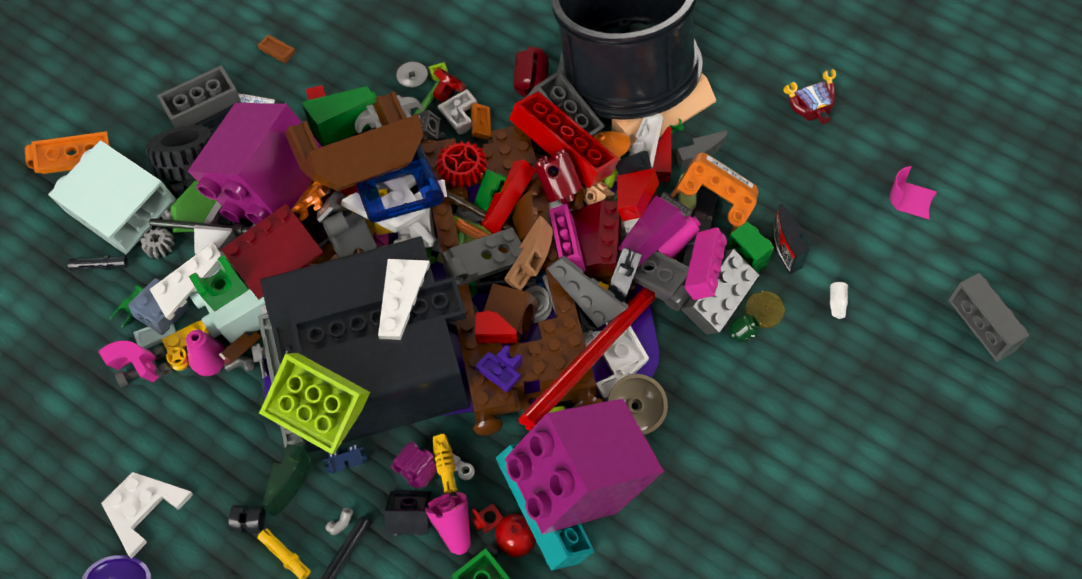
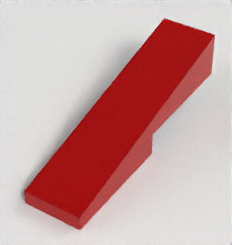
(504, 202)

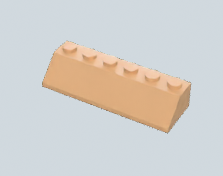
(697, 101)

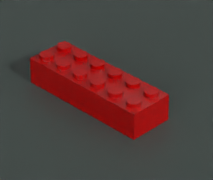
(557, 131)

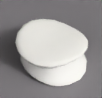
(544, 301)

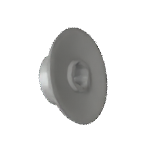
(414, 70)

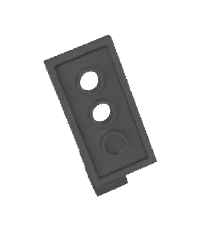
(348, 233)
(467, 264)
(664, 279)

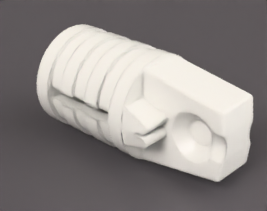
(838, 299)

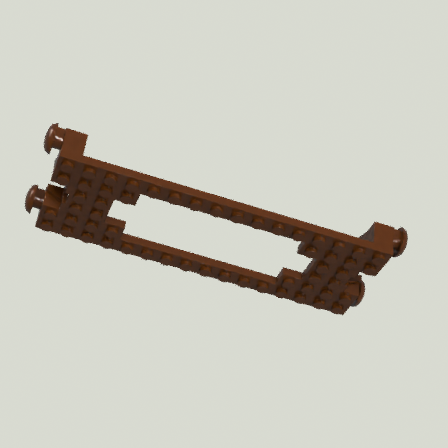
(560, 336)

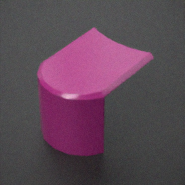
(910, 197)

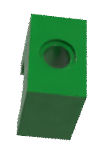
(210, 287)

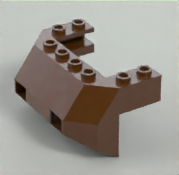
(362, 155)

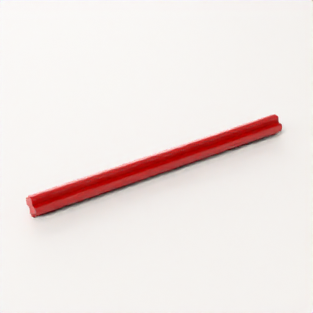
(586, 360)

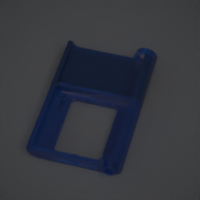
(426, 183)

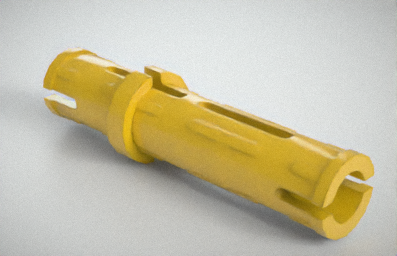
(289, 560)

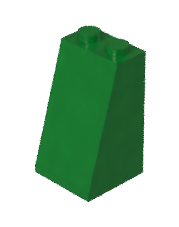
(334, 116)

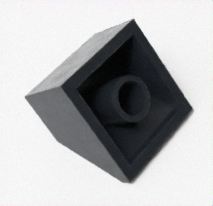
(407, 513)

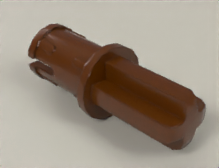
(576, 204)

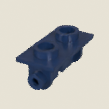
(353, 455)

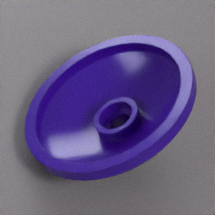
(117, 568)

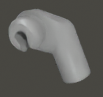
(341, 524)

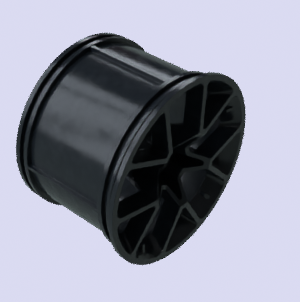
(631, 69)

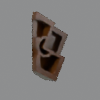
(524, 215)

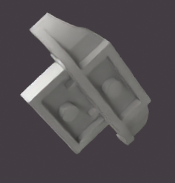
(370, 116)

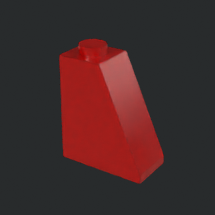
(635, 193)

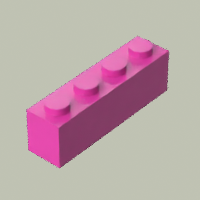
(566, 235)
(705, 264)

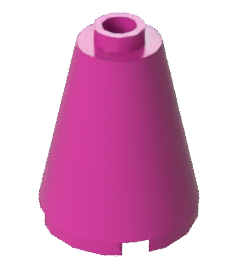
(681, 238)
(204, 353)
(451, 521)

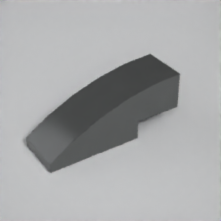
(705, 144)
(331, 206)

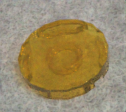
(766, 308)

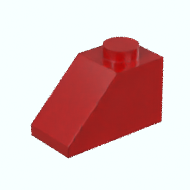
(493, 329)

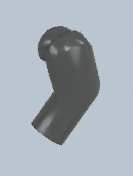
(246, 362)

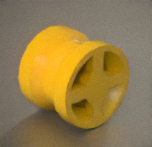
(177, 353)

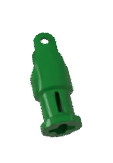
(124, 305)

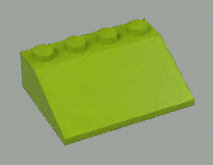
(313, 402)

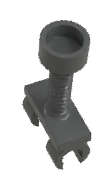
(161, 370)

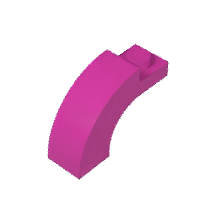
(126, 352)

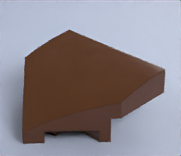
(238, 347)

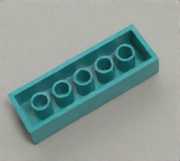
(559, 547)

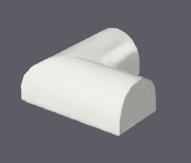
(455, 109)

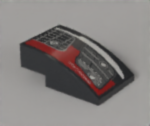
(789, 241)

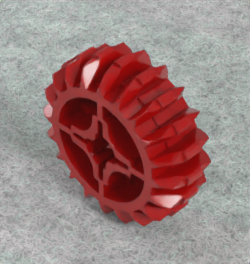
(465, 169)

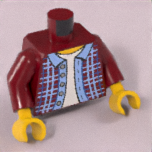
(813, 100)

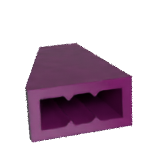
(654, 228)

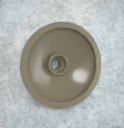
(648, 397)

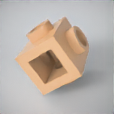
(598, 193)

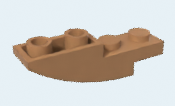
(533, 254)

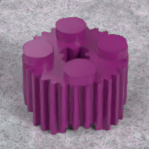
(415, 465)

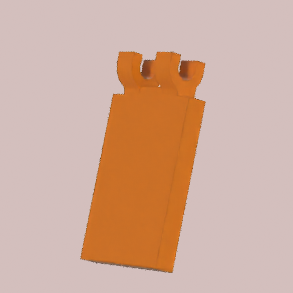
(311, 195)

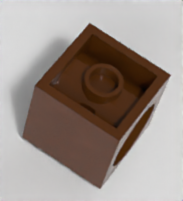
(514, 307)

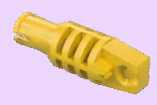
(444, 462)

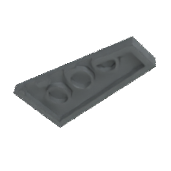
(592, 298)

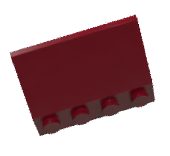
(599, 237)
(272, 248)

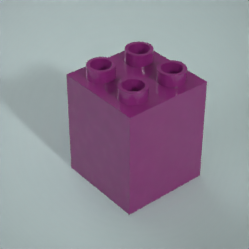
(251, 163)
(582, 465)

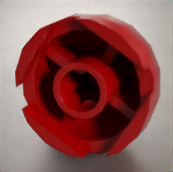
(514, 535)

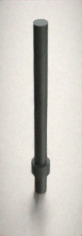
(238, 229)

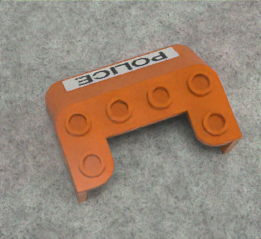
(724, 182)

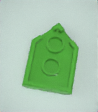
(191, 207)

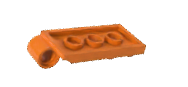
(53, 156)

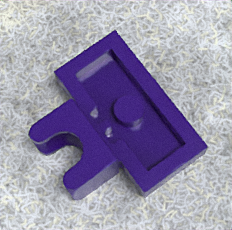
(501, 369)

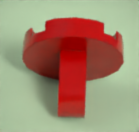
(446, 85)

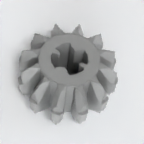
(157, 242)

